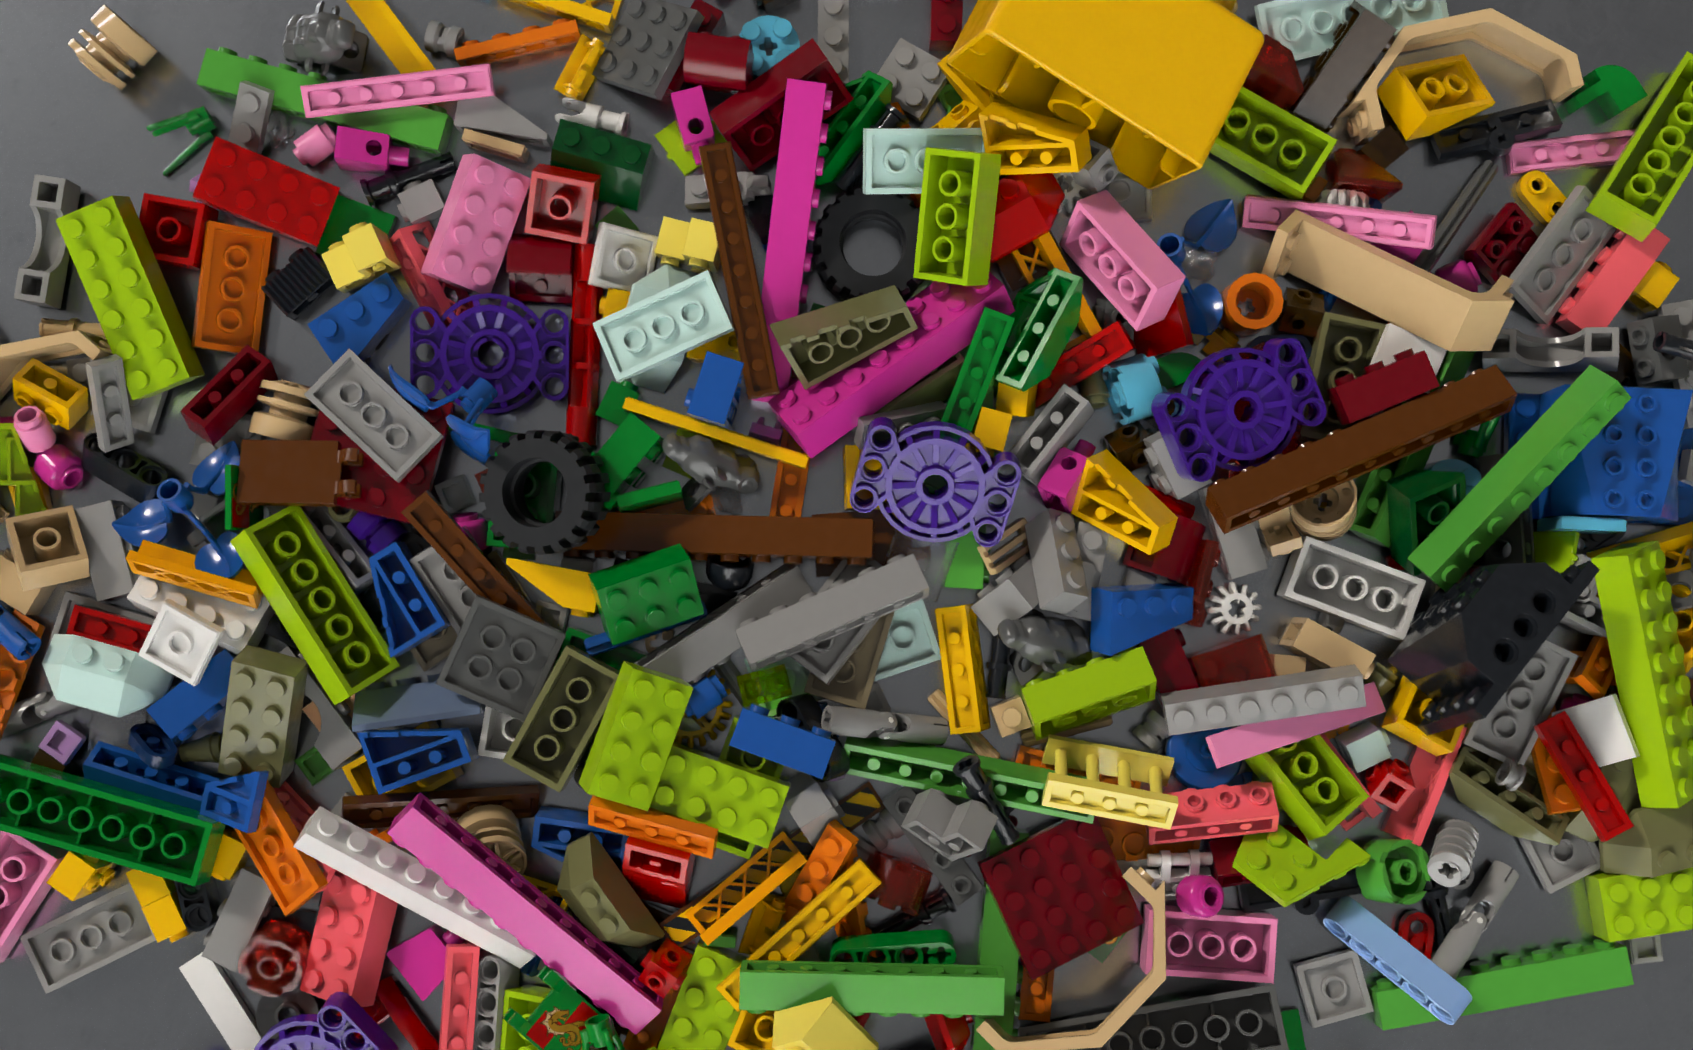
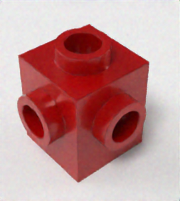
(1390, 783)
(664, 968)

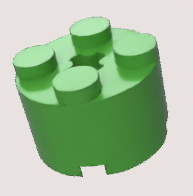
(1394, 871)

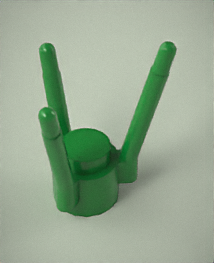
(196, 121)
(1475, 442)
(601, 1033)

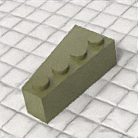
(842, 333)

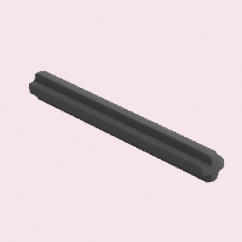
(1457, 214)

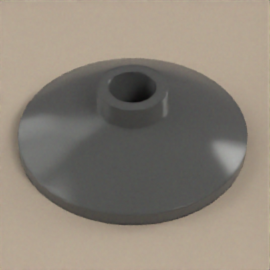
(274, 1009)

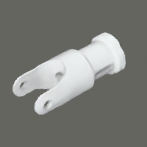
(595, 117)

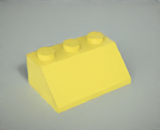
(819, 1027)

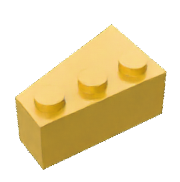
(1033, 141)
(1122, 505)

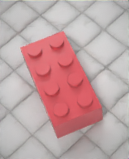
(349, 941)

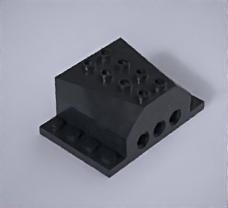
(1483, 636)

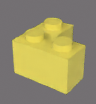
(688, 244)
(360, 257)

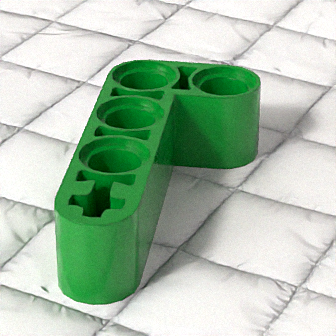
(893, 943)

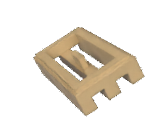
(495, 146)
(1017, 525)

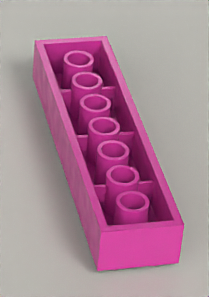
(945, 324)

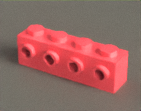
(1611, 281)
(1220, 813)

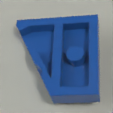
(236, 800)

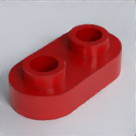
(1421, 938)

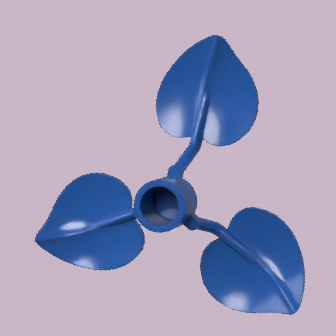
(1215, 230)
(468, 438)
(150, 518)

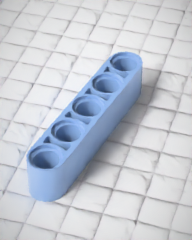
(1397, 960)

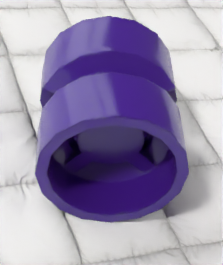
(376, 530)

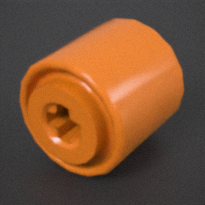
(1264, 299)

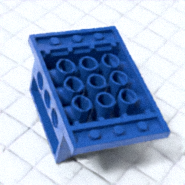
(1625, 468)

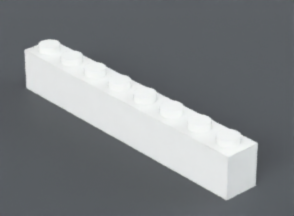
(404, 881)

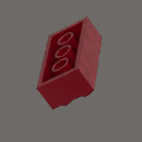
(755, 116)

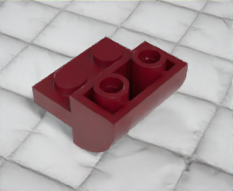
(718, 62)
(1502, 243)
(540, 268)
(1174, 561)

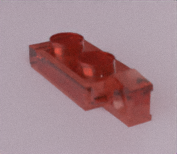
(1207, 558)

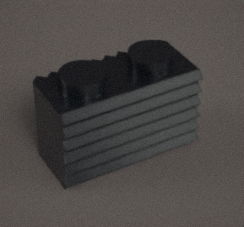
(298, 283)

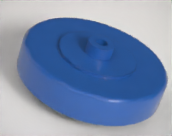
(1194, 762)

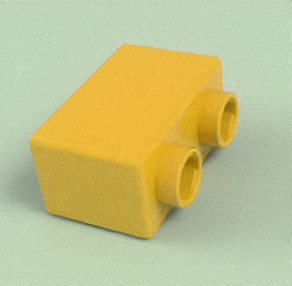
(1135, 72)

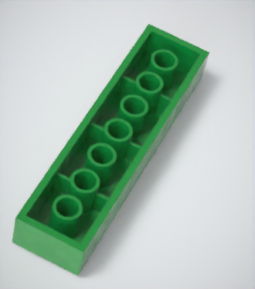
(107, 822)

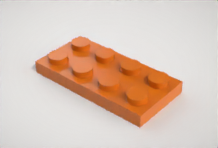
(230, 288)
(286, 870)

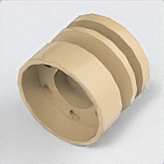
(112, 47)
(286, 414)
(1335, 518)
(498, 831)

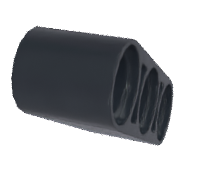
(123, 469)
(807, 710)
(191, 900)

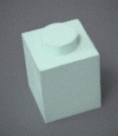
(1364, 746)

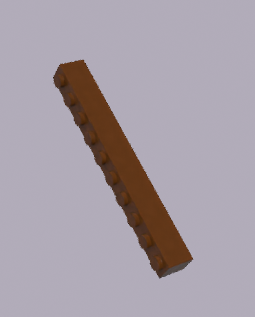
(1359, 448)
(733, 537)

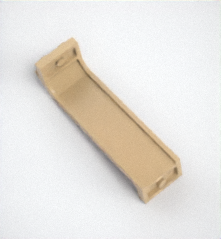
(1389, 285)

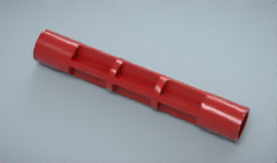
(584, 350)

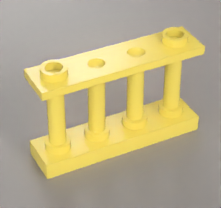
(1103, 798)

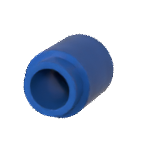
(705, 696)

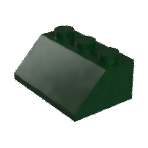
(618, 159)
(1417, 506)

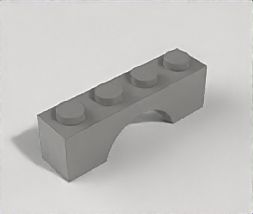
(44, 274)
(1570, 353)
(336, 740)

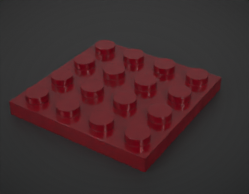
(380, 492)
(1060, 894)

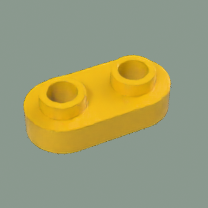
(1540, 201)

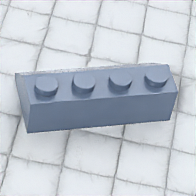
(409, 704)

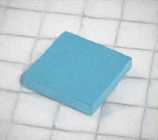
(1583, 525)

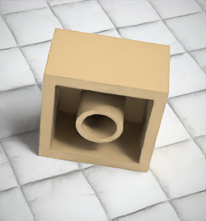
(47, 547)

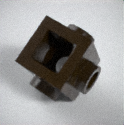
(1301, 312)
(1128, 445)

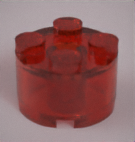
(901, 883)
(275, 958)

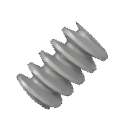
(1453, 852)

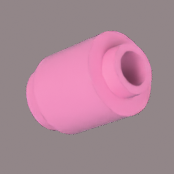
(315, 144)
(34, 429)

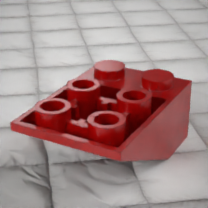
(658, 872)

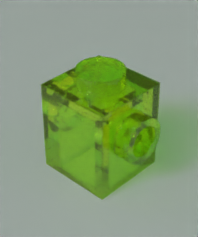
(770, 682)

